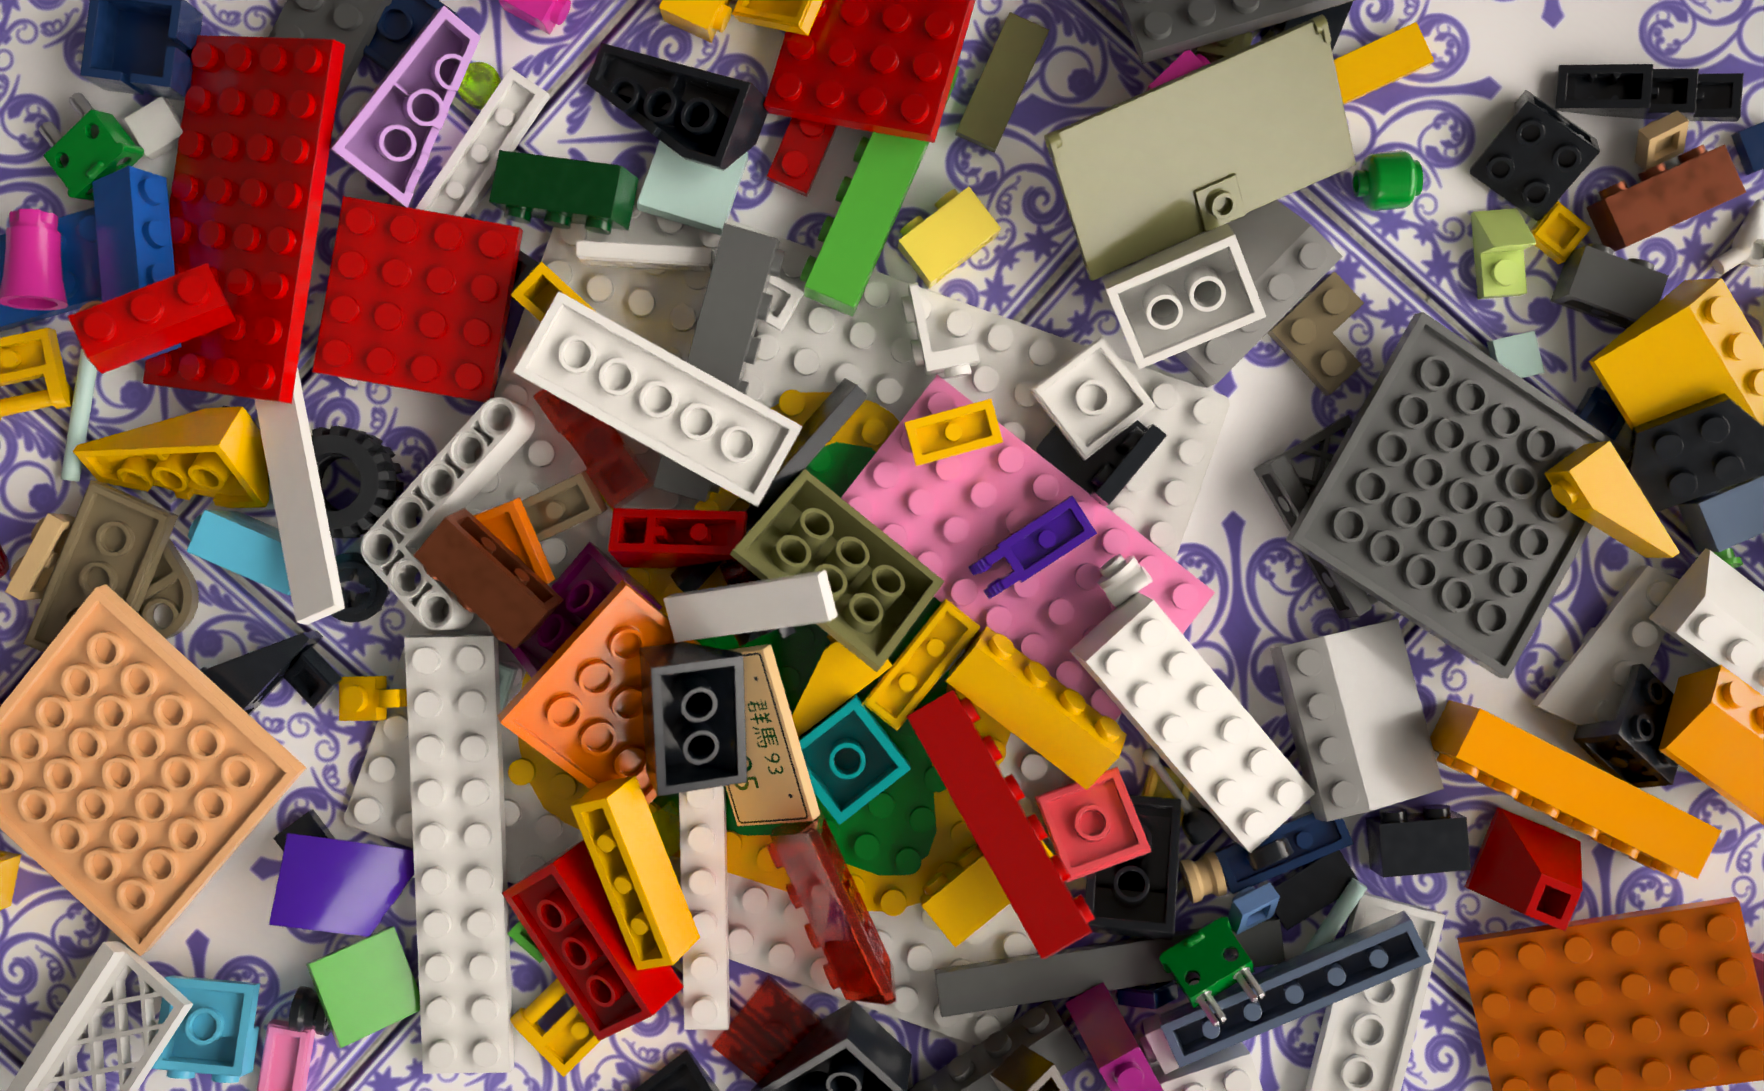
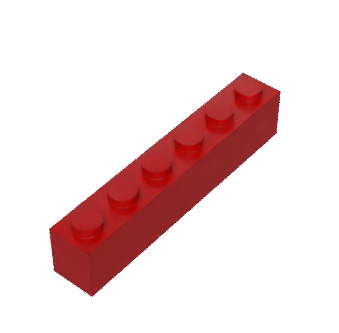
(999, 824)

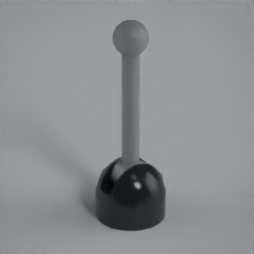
(1197, 822)

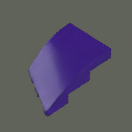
(338, 884)

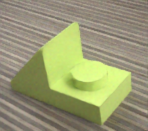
(1499, 252)

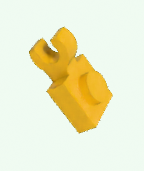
(368, 698)

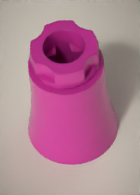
(33, 262)

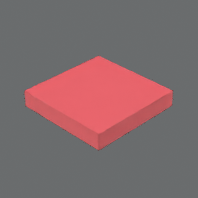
(1093, 825)

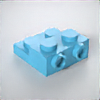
(216, 1032)

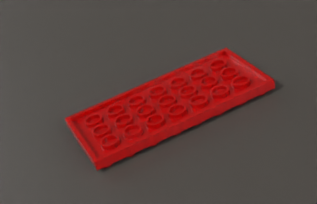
(251, 205)

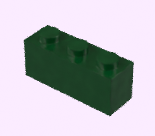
(563, 191)

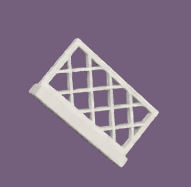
(81, 1018)

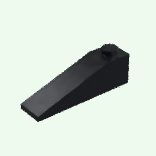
(686, 108)

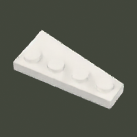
(1596, 676)

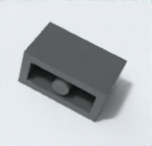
(1608, 285)

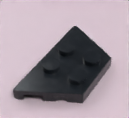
(1696, 452)

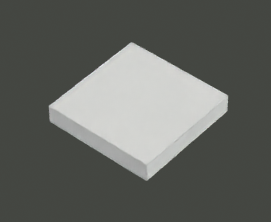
(1092, 398)

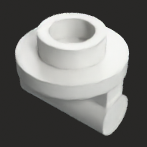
(1122, 578)

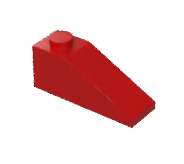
(674, 536)

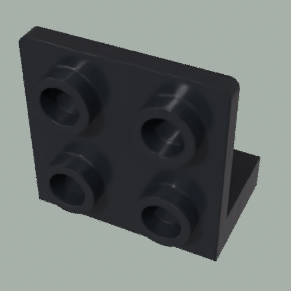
(1535, 157)
(1108, 468)
(1632, 741)

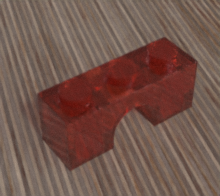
(601, 448)

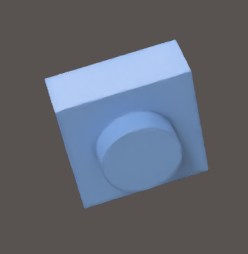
(1252, 907)

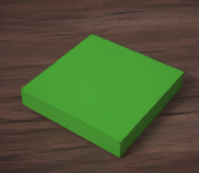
(365, 986)

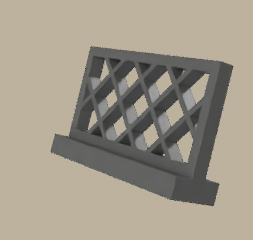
(1289, 498)

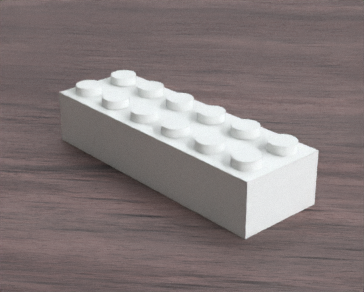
(1192, 720)

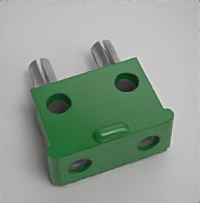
(89, 149)
(1205, 959)

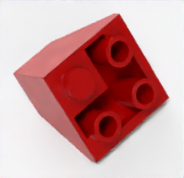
(1529, 869)

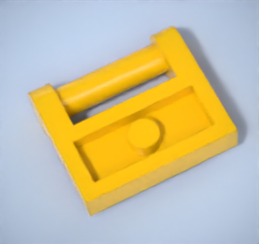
(33, 357)
(565, 1040)

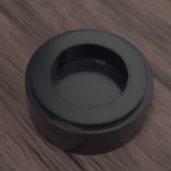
(1269, 853)

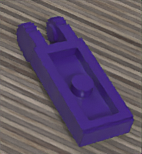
(1037, 545)

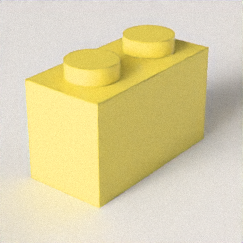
(947, 236)

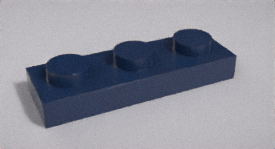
(1308, 839)

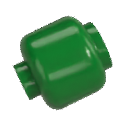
(1388, 180)

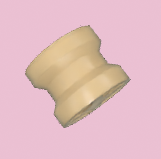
(1203, 877)

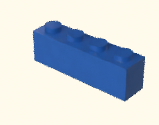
(132, 233)

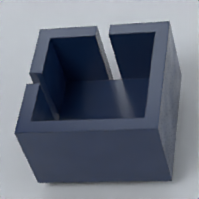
(141, 46)

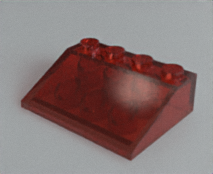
(834, 911)

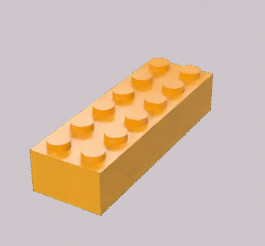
(1572, 791)

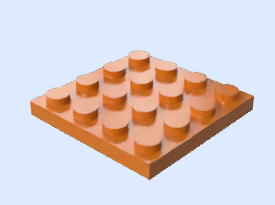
(588, 696)

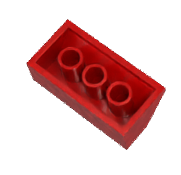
(584, 946)

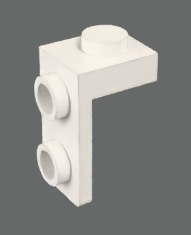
(953, 361)

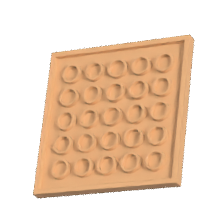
(131, 770)

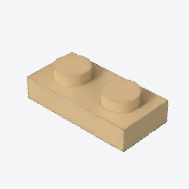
(33, 571)

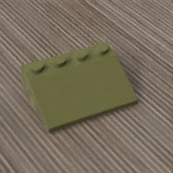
(870, 576)

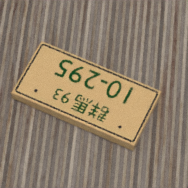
(777, 774)

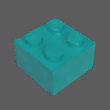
(850, 759)

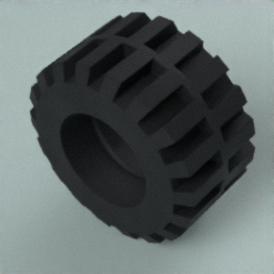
(376, 474)

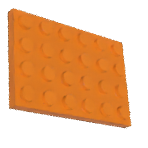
(1620, 1001)

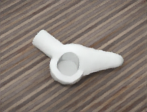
(1747, 244)

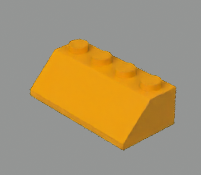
(1719, 735)

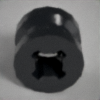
(308, 1012)

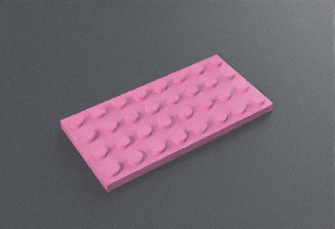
(972, 501)

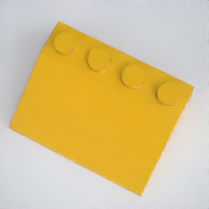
(1684, 354)

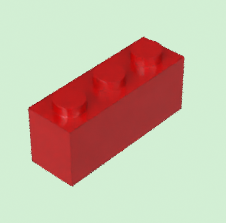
(152, 318)

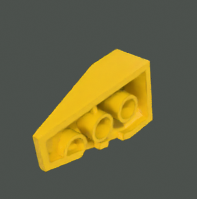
(195, 453)

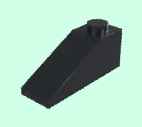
(258, 673)

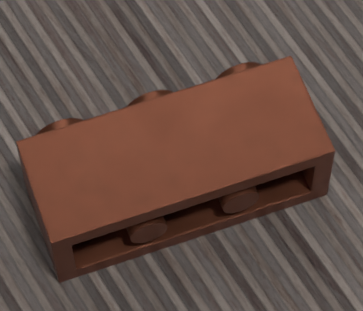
(1665, 197)
(487, 578)

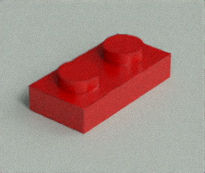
(801, 155)

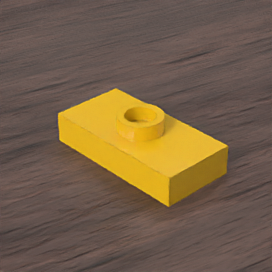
(953, 432)

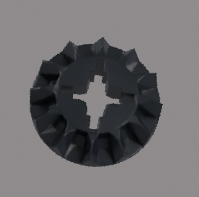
(365, 603)

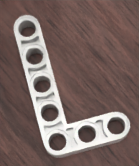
(429, 494)

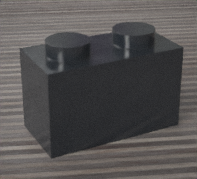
(1418, 841)

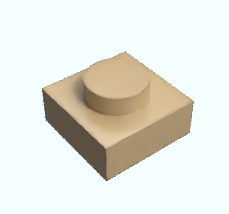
(1661, 140)

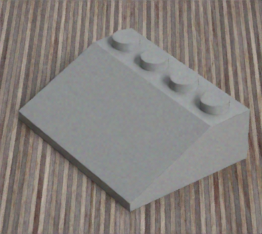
(1284, 262)
(1356, 720)

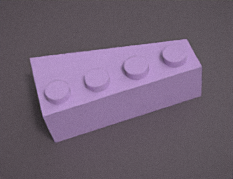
(404, 113)

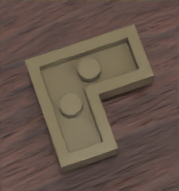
(1309, 337)

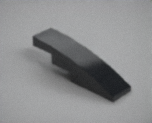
(1648, 92)

